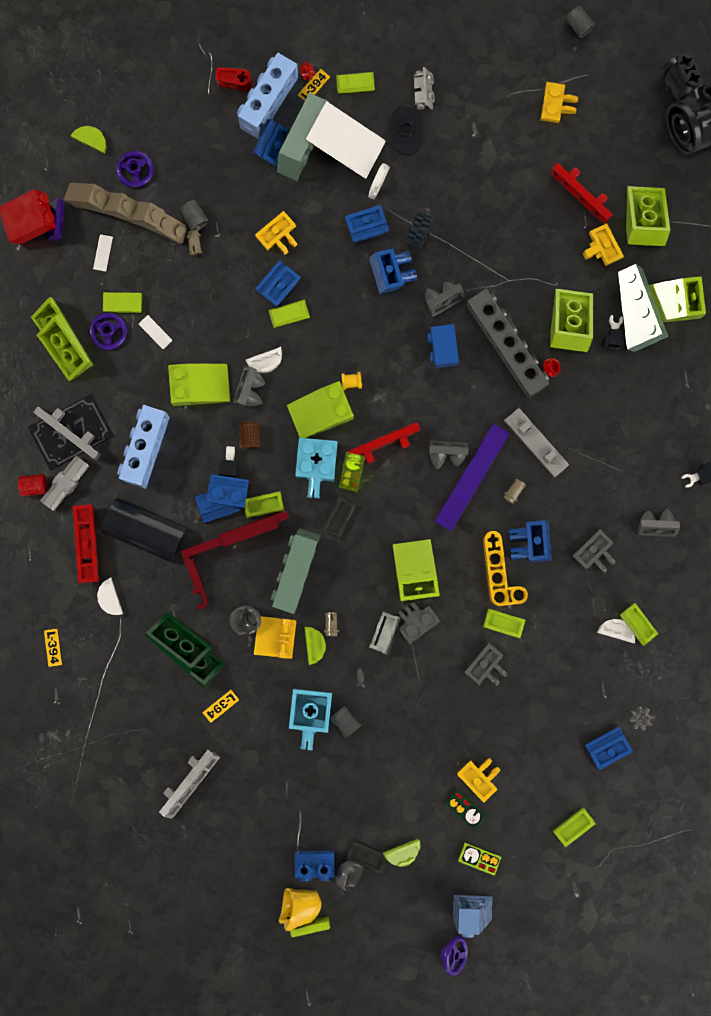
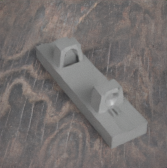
(536, 442)
(83, 443)
(190, 783)

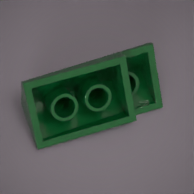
(185, 649)

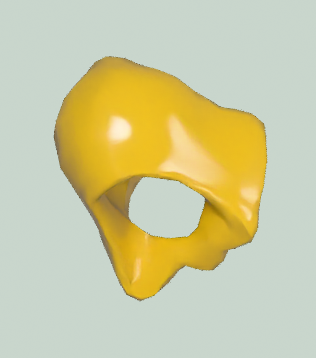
(300, 906)

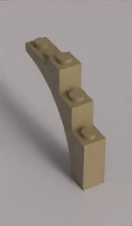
(123, 207)

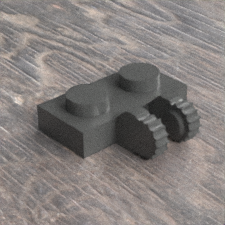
(593, 550)
(484, 663)

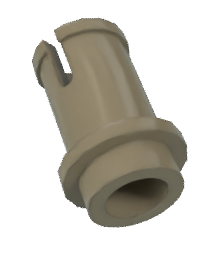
(194, 242)
(514, 491)
(331, 624)

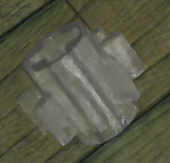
(645, 722)

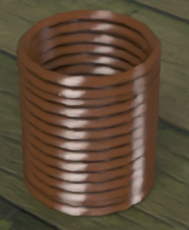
(249, 434)

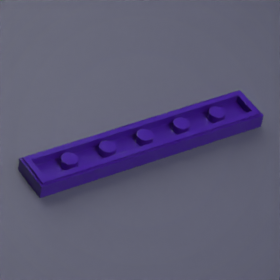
(472, 477)

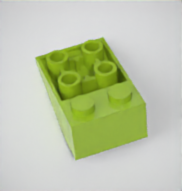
(679, 299)
(415, 570)

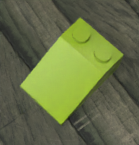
(647, 216)
(572, 320)
(198, 384)
(320, 410)

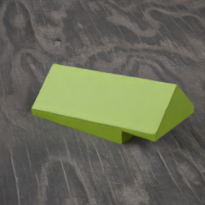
(61, 340)

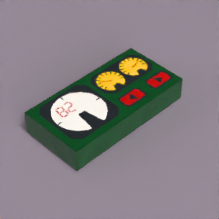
(466, 809)

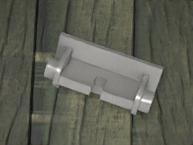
(424, 80)

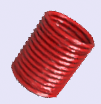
(32, 485)

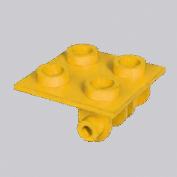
(275, 637)

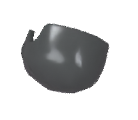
(245, 620)
(348, 874)

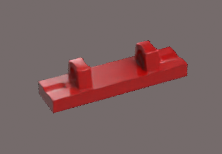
(569, 181)
(400, 435)
(85, 543)

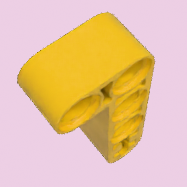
(499, 568)

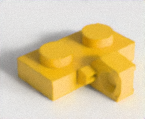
(603, 246)

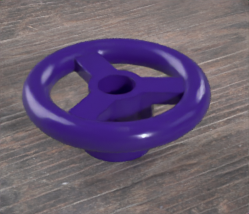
(134, 162)
(120, 324)
(451, 955)

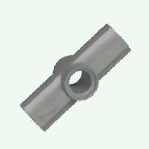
(64, 483)

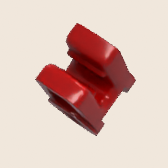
(232, 78)

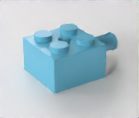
(316, 472)
(303, 721)

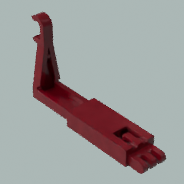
(227, 538)

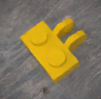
(553, 101)
(275, 231)
(477, 780)

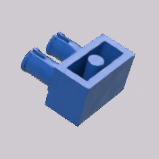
(387, 271)
(443, 346)
(538, 542)
(314, 865)

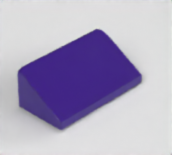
(57, 209)

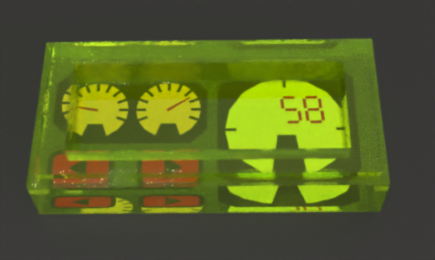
(352, 472)

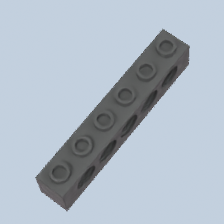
(507, 354)

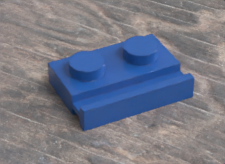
(271, 142)
(367, 224)
(278, 283)
(227, 491)
(213, 511)
(608, 748)

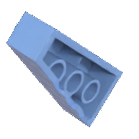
(471, 914)

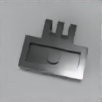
(417, 622)

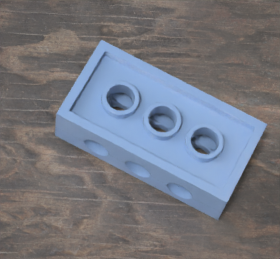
(268, 94)
(146, 417)

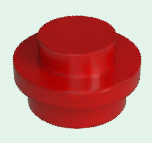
(307, 71)
(551, 367)

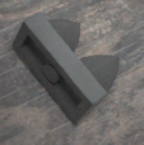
(438, 302)
(244, 395)
(439, 450)
(665, 527)

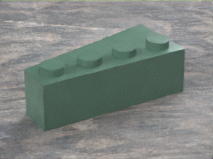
(296, 148)
(296, 570)

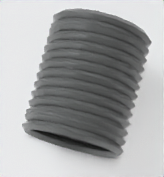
(579, 21)
(193, 215)
(345, 722)

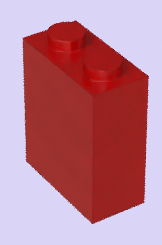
(27, 216)

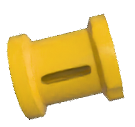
(351, 381)

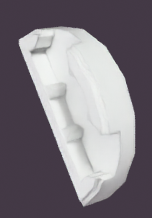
(379, 178)
(267, 361)
(108, 598)
(617, 629)

